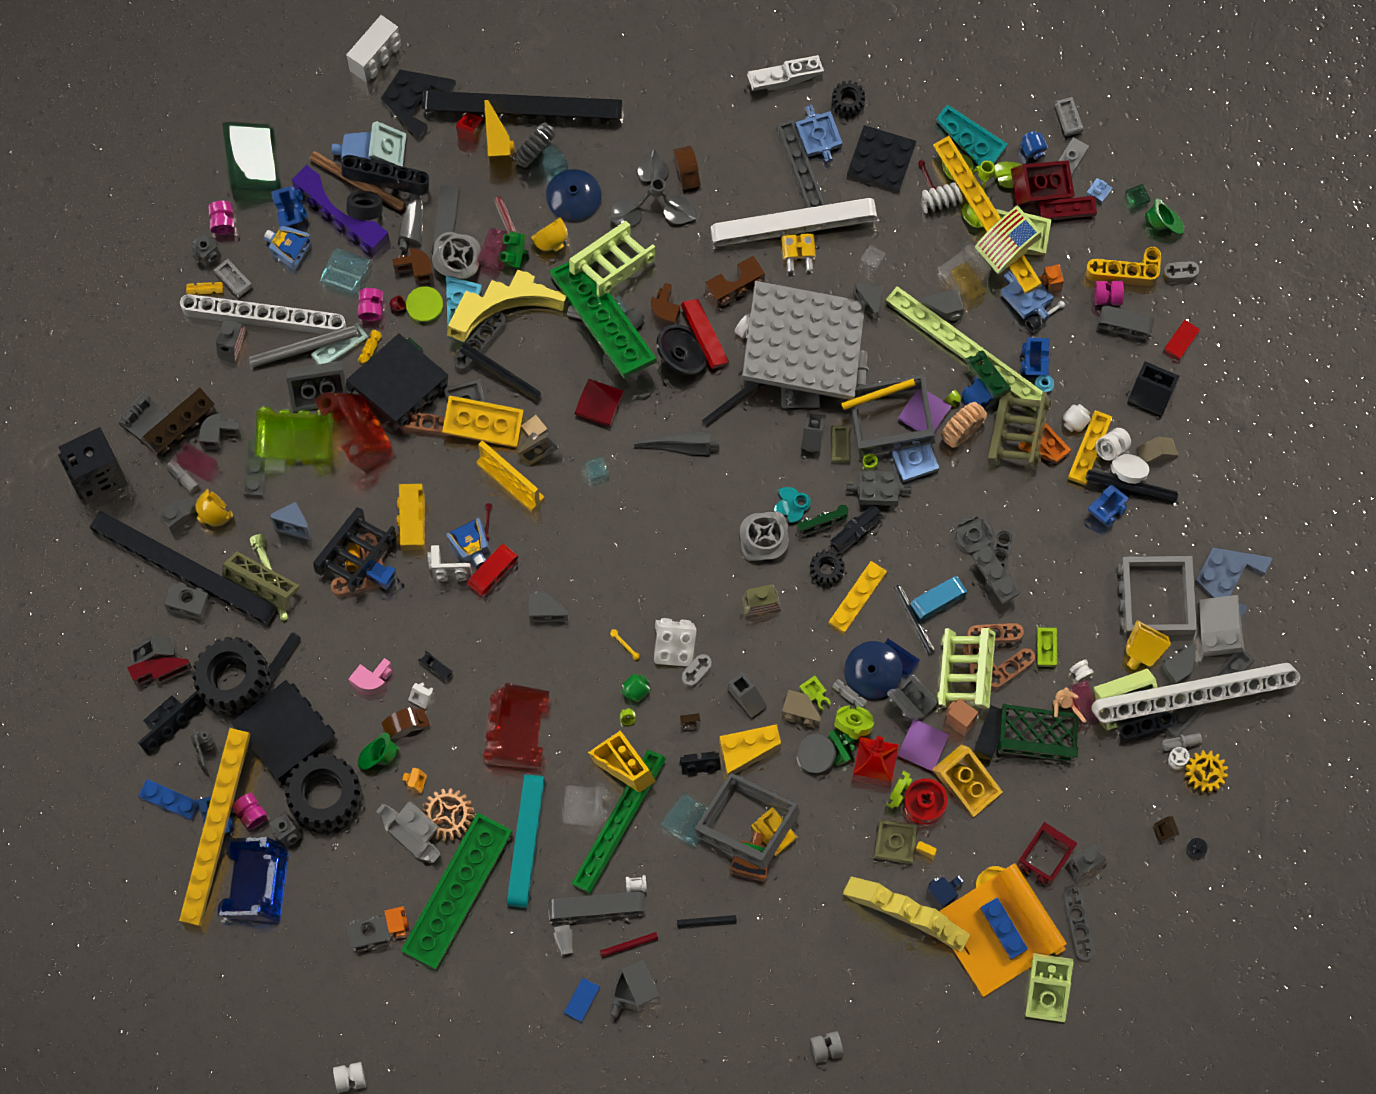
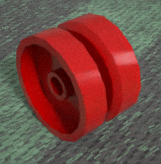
(928, 791)

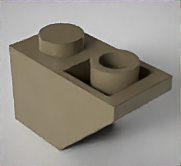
(800, 708)

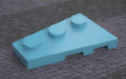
(455, 292)

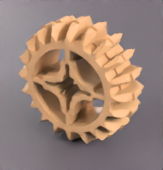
(963, 424)
(453, 810)

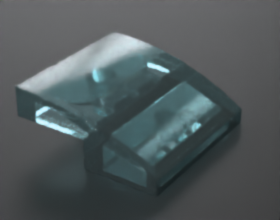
(345, 271)
(684, 818)

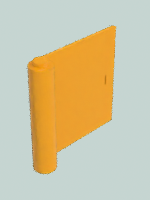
(987, 960)

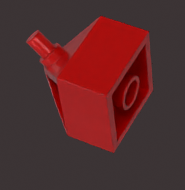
(875, 761)

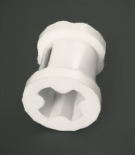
(636, 884)

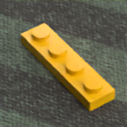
(1087, 452)
(857, 597)

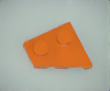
(1051, 448)

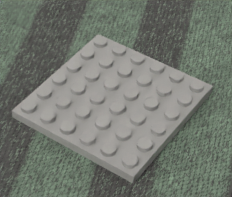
(803, 340)

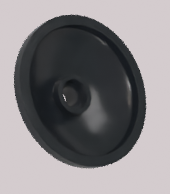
(681, 349)

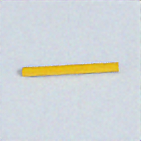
(878, 394)

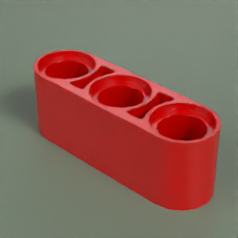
(492, 570)

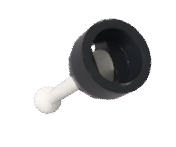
(1034, 323)

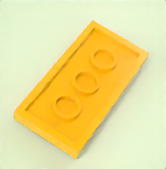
(482, 421)

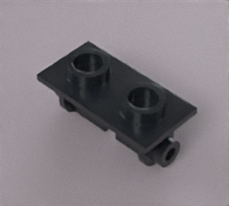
(709, 762)

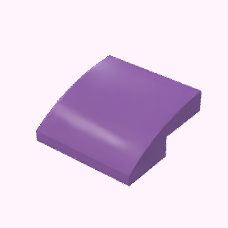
(914, 413)
(923, 745)

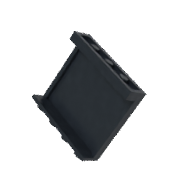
(398, 380)
(283, 730)

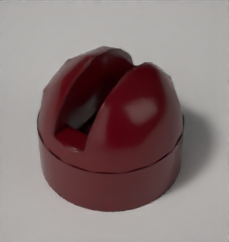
(397, 303)

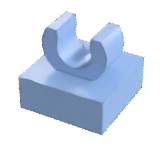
(1100, 190)

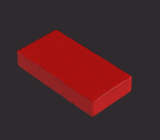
(1182, 339)

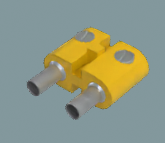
(798, 247)

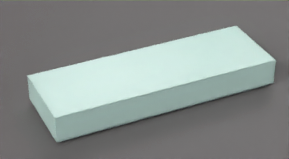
(337, 350)

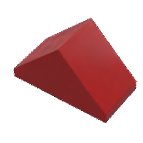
(469, 127)

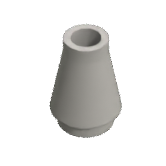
(563, 936)

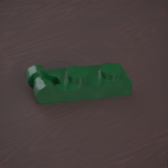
(988, 375)
(822, 520)

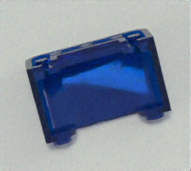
(256, 879)

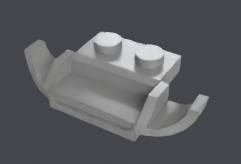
(412, 829)

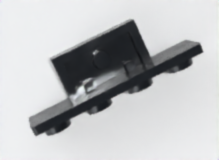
(168, 719)

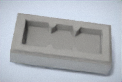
(1069, 116)
(1074, 153)
(233, 278)

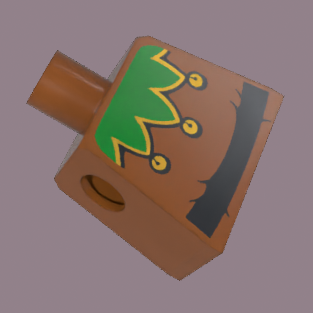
(745, 868)

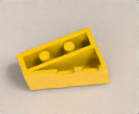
(748, 747)

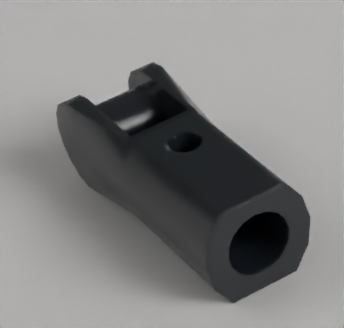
(437, 667)

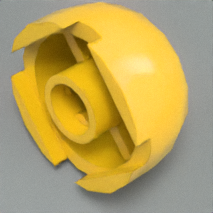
(551, 236)
(212, 509)

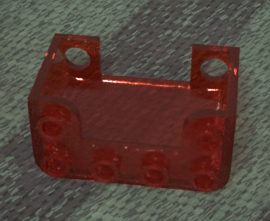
(370, 438)
(515, 726)

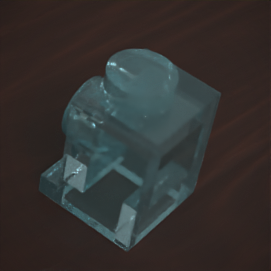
(554, 160)

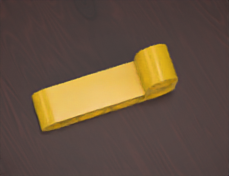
(1123, 267)

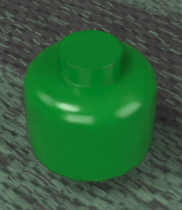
(636, 687)

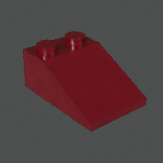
(1042, 182)

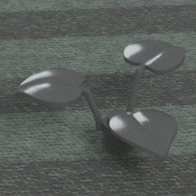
(653, 169)

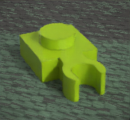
(815, 691)

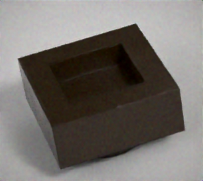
(690, 721)
(1166, 829)

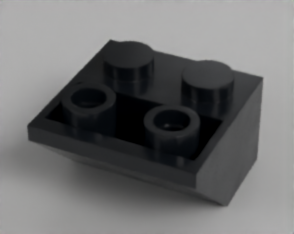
(1153, 388)

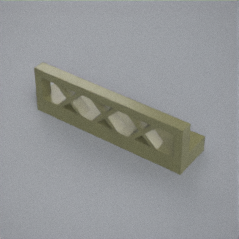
(256, 581)

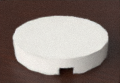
(1130, 468)

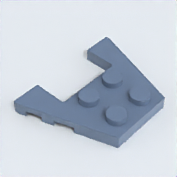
(1224, 569)

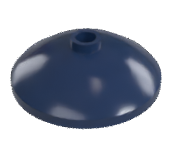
(573, 205)
(886, 674)

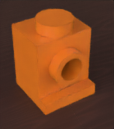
(1052, 278)
(396, 922)

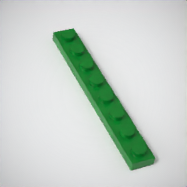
(614, 828)

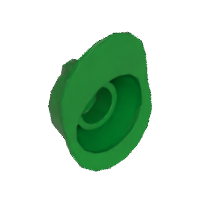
(1163, 217)
(379, 751)

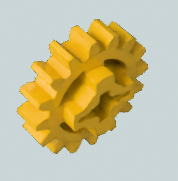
(1214, 773)

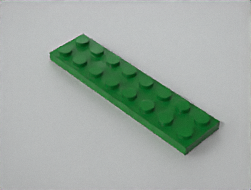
(605, 321)
(456, 891)

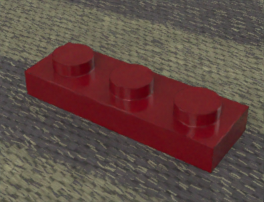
(1068, 208)

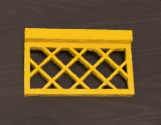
(509, 477)

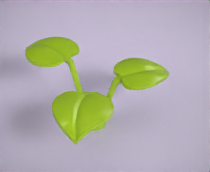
(985, 171)

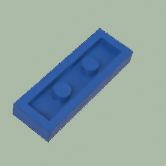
(169, 799)
(1003, 928)

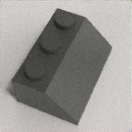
(312, 381)

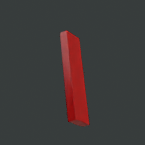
(704, 333)

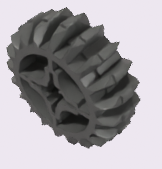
(534, 145)

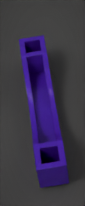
(367, 233)

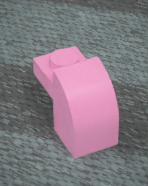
(370, 682)

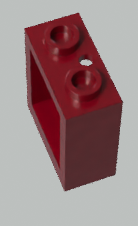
(1056, 837)

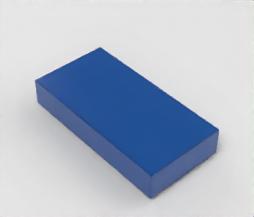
(581, 1000)

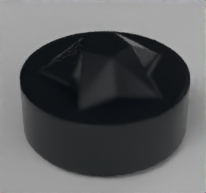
(1197, 848)

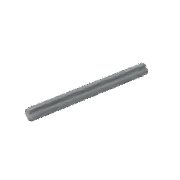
(303, 346)

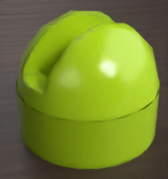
(950, 399)
(868, 459)
(627, 712)

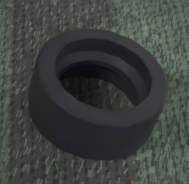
(364, 205)

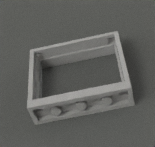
(1189, 595)

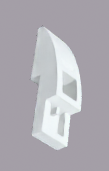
(788, 74)

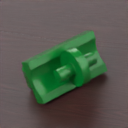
(514, 249)
(844, 754)

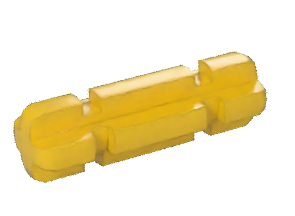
(204, 288)
(370, 346)

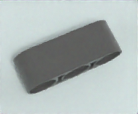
(1126, 322)
(1002, 549)

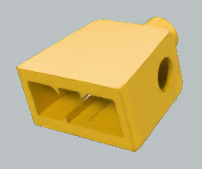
(1145, 645)

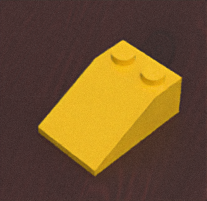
(497, 138)
(967, 780)

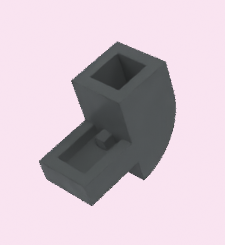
(214, 427)

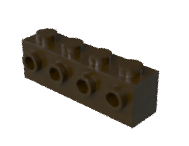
(177, 421)

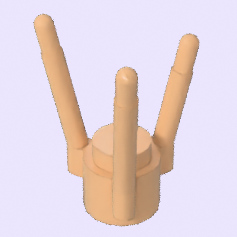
(1065, 700)

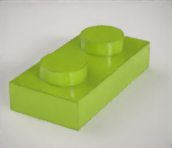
(1046, 647)

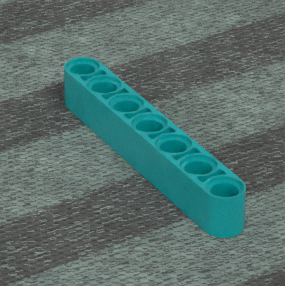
(525, 841)

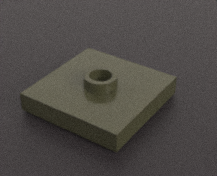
(896, 841)

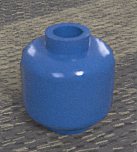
(1034, 145)

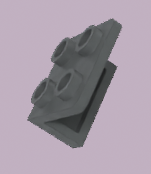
(913, 699)

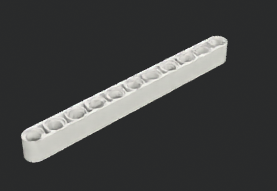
(1187, 691)

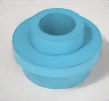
(1045, 388)

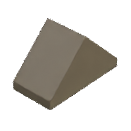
(1157, 450)

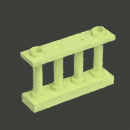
(607, 244)
(982, 677)

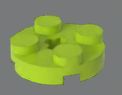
(847, 718)
(895, 795)

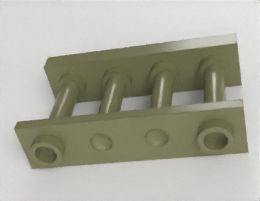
(1004, 417)

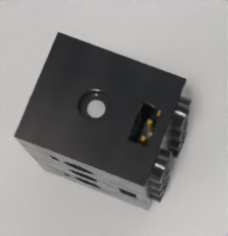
(94, 468)

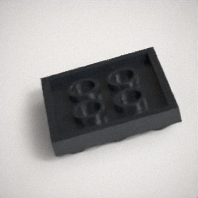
(881, 158)

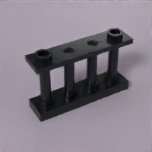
(346, 535)

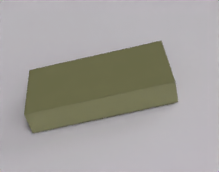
(840, 444)

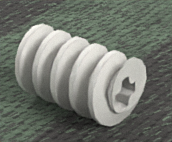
(941, 196)

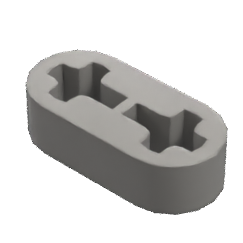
(1181, 272)
(693, 667)

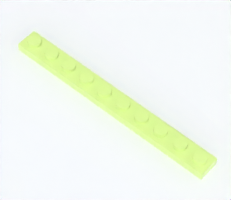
(958, 341)

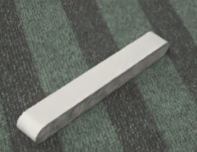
(793, 222)
(256, 310)

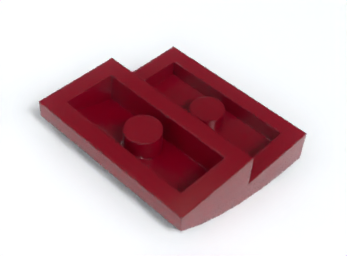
(599, 402)

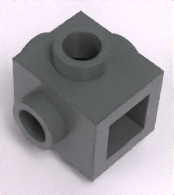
(205, 249)
(286, 829)

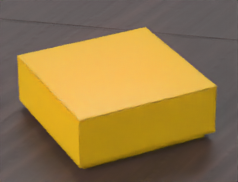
(926, 850)

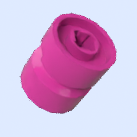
(221, 217)
(1109, 292)
(370, 304)
(249, 811)

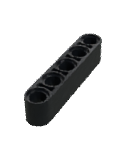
(385, 175)

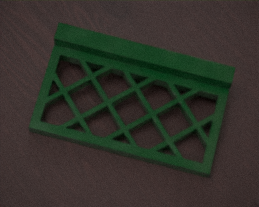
(1035, 749)

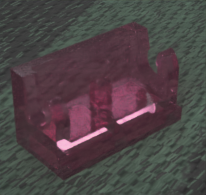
(491, 250)
(197, 461)
(1085, 701)

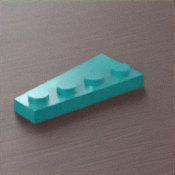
(971, 137)

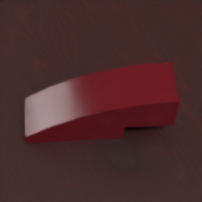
(159, 669)

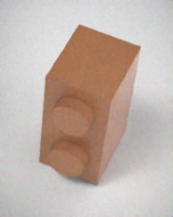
(961, 717)

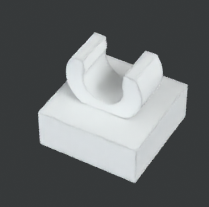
(420, 695)

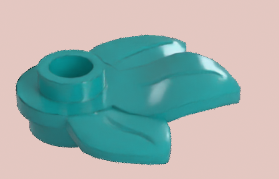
(789, 503)

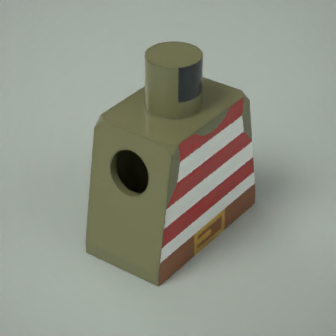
(760, 601)

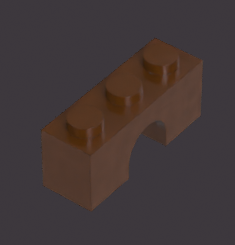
(723, 291)

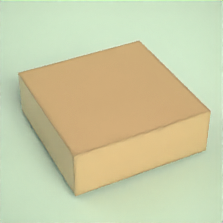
(534, 425)

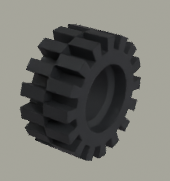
(844, 107)
(823, 578)

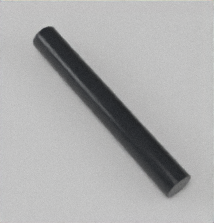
(706, 921)

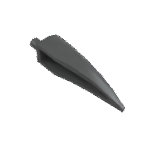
(411, 225)
(686, 442)

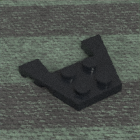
(405, 96)

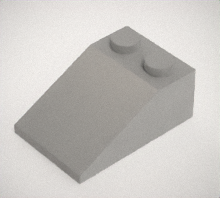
(1221, 626)

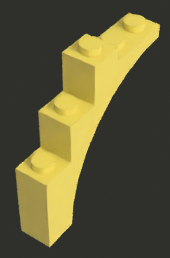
(498, 297)
(907, 910)

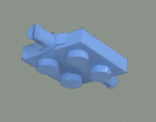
(819, 133)
(1026, 304)

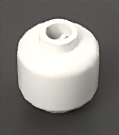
(1076, 418)

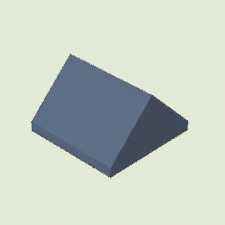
(291, 521)

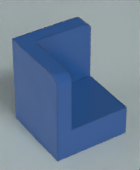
(381, 575)

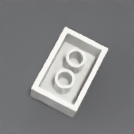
(374, 49)

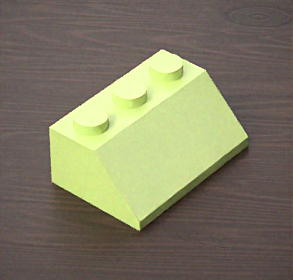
(1131, 683)

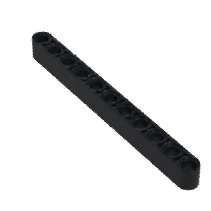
(523, 104)
(183, 568)

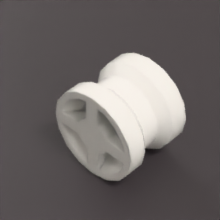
(1081, 671)
(1181, 755)

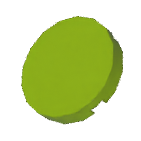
(424, 304)

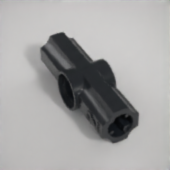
(856, 529)

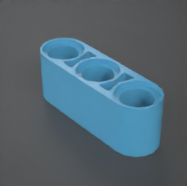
(938, 598)

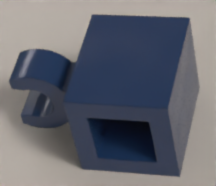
(944, 892)

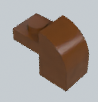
(687, 167)
(418, 262)
(662, 310)
(405, 721)

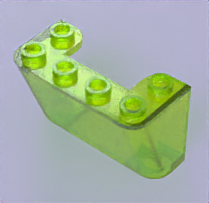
(293, 434)

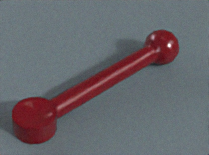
(921, 163)
(488, 507)

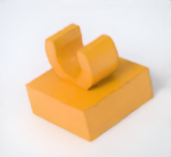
(415, 780)

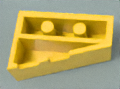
(411, 518)
(622, 761)

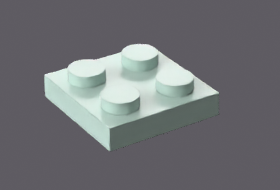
(387, 144)

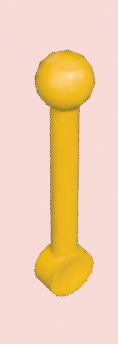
(614, 634)

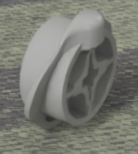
(442, 265)
(762, 525)

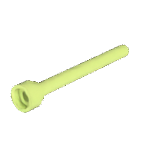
(258, 542)

